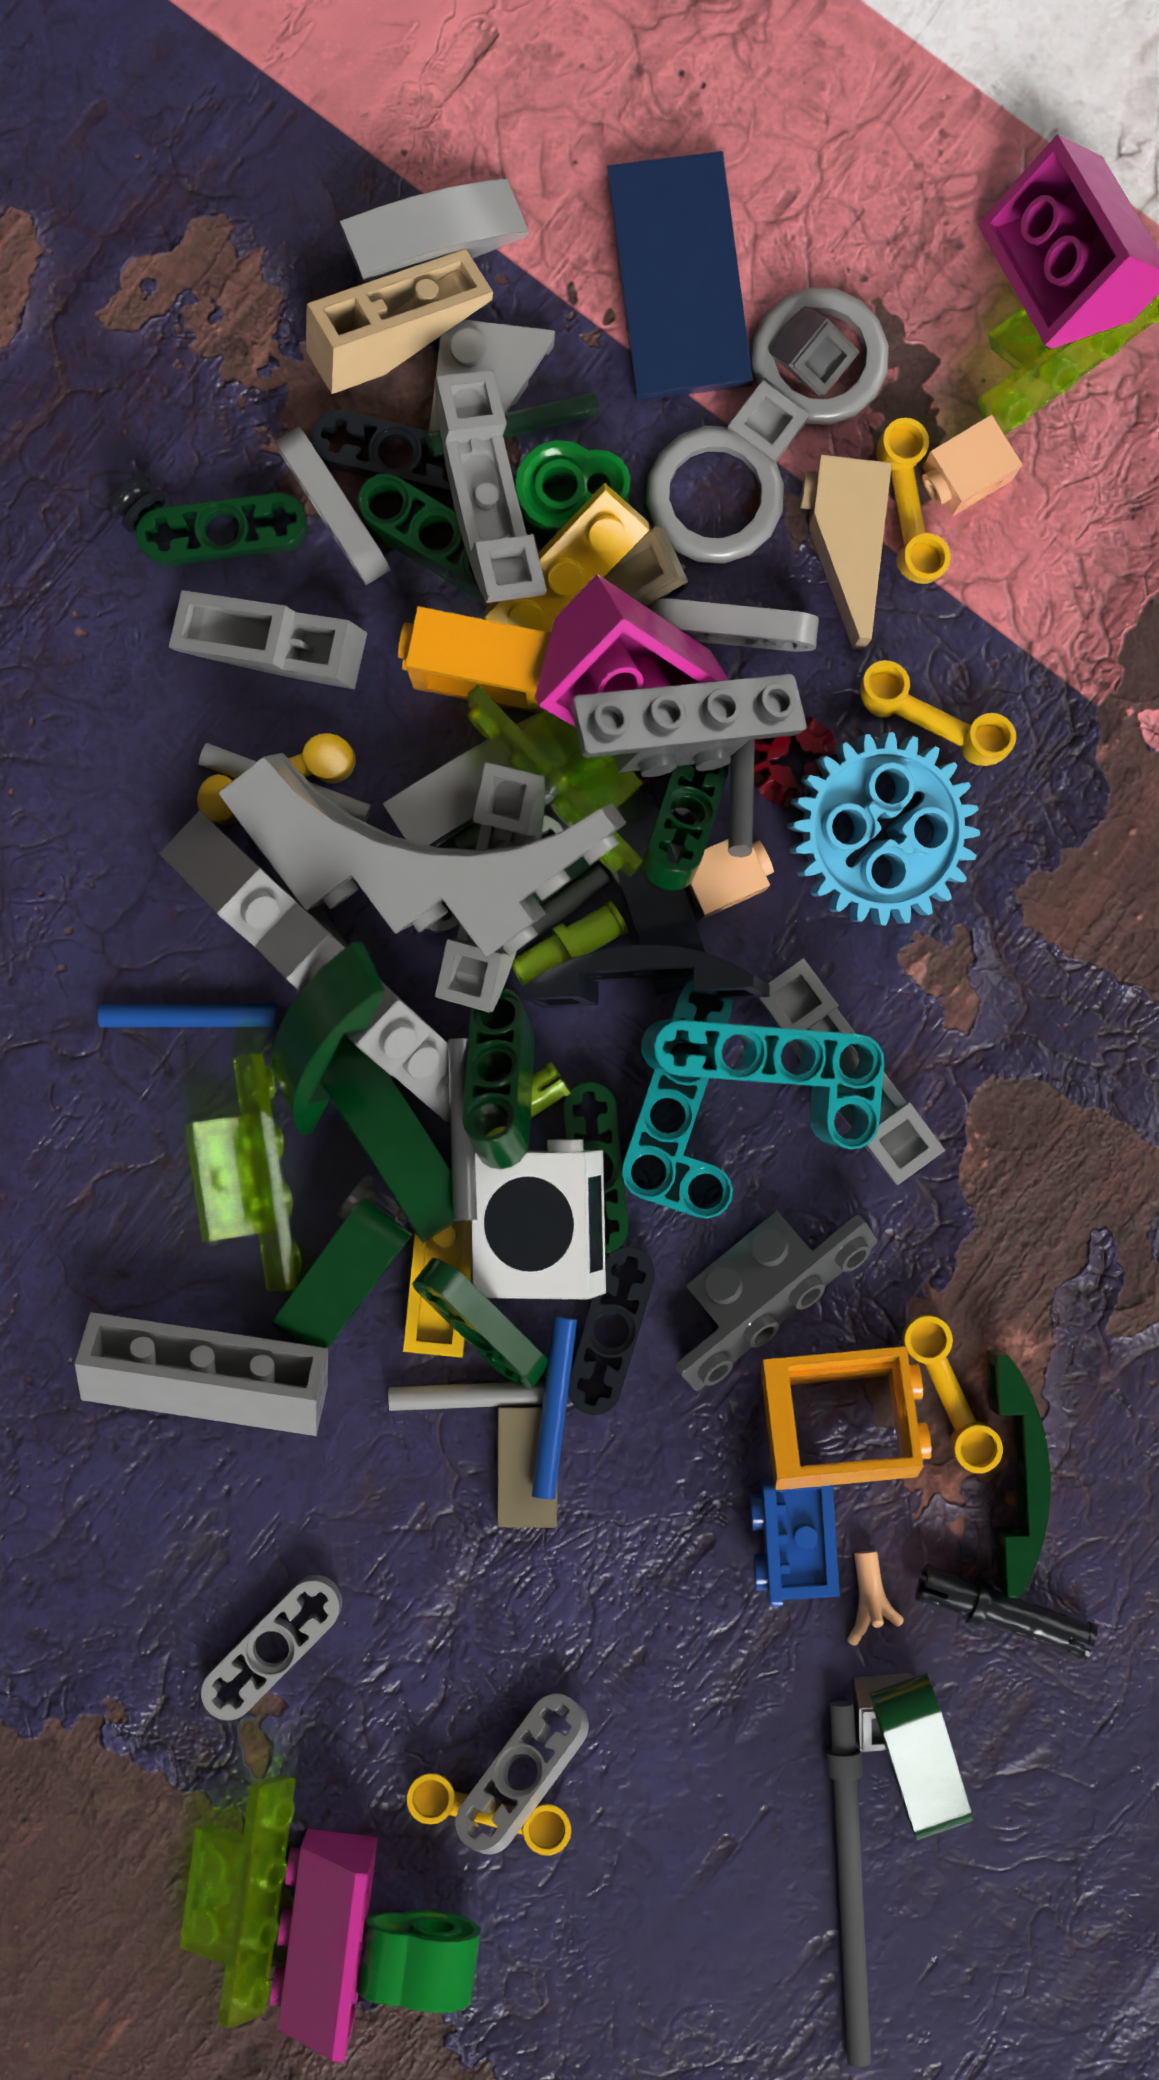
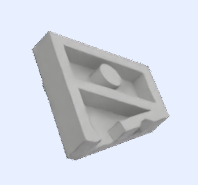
(483, 346)

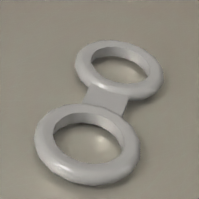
(768, 425)

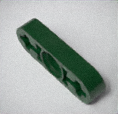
(182, 550)
(670, 830)
(606, 1121)
(480, 1323)

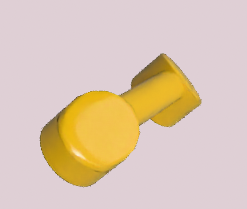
(924, 554)
(983, 743)
(324, 756)
(972, 1441)
(434, 1799)

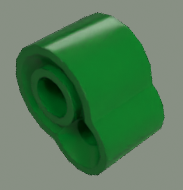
(560, 479)
(419, 1960)

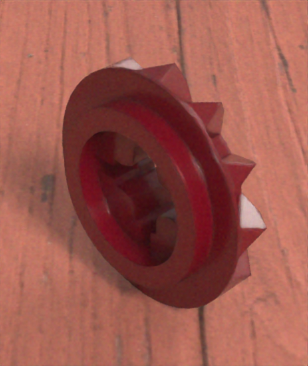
(778, 782)

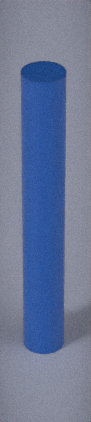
(188, 1015)
(554, 1408)

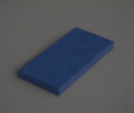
(679, 275)

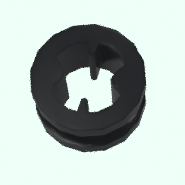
(135, 500)

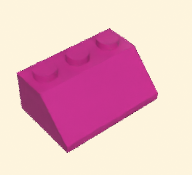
(1072, 245)
(613, 645)
(324, 1939)

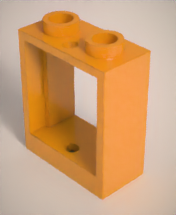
(457, 652)
(905, 1387)

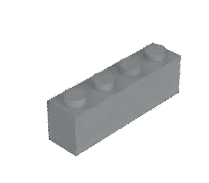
(202, 1374)

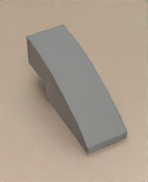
(433, 225)
(269, 638)
(447, 798)

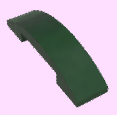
(332, 1003)
(391, 1138)
(1020, 1545)

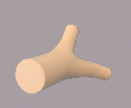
(872, 1598)

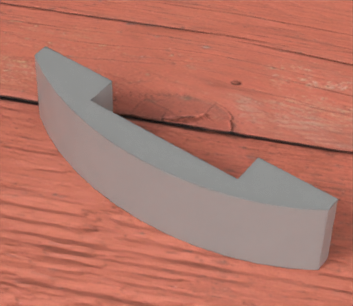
(484, 488)
(510, 815)
(902, 1138)

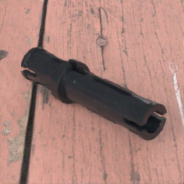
(983, 1604)

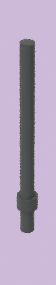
(846, 1767)

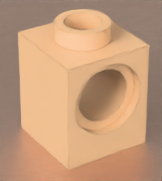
(970, 466)
(729, 879)

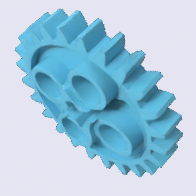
(851, 790)

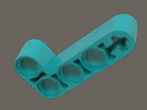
(762, 1063)
(671, 1146)

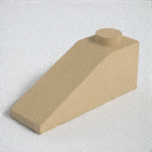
(390, 319)
(848, 531)

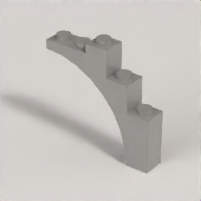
(324, 849)
(300, 948)

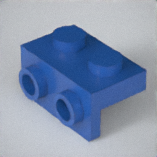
(796, 1542)

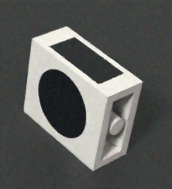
(541, 1225)

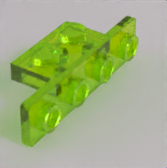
(1044, 371)
(576, 782)
(240, 1175)
(237, 1897)

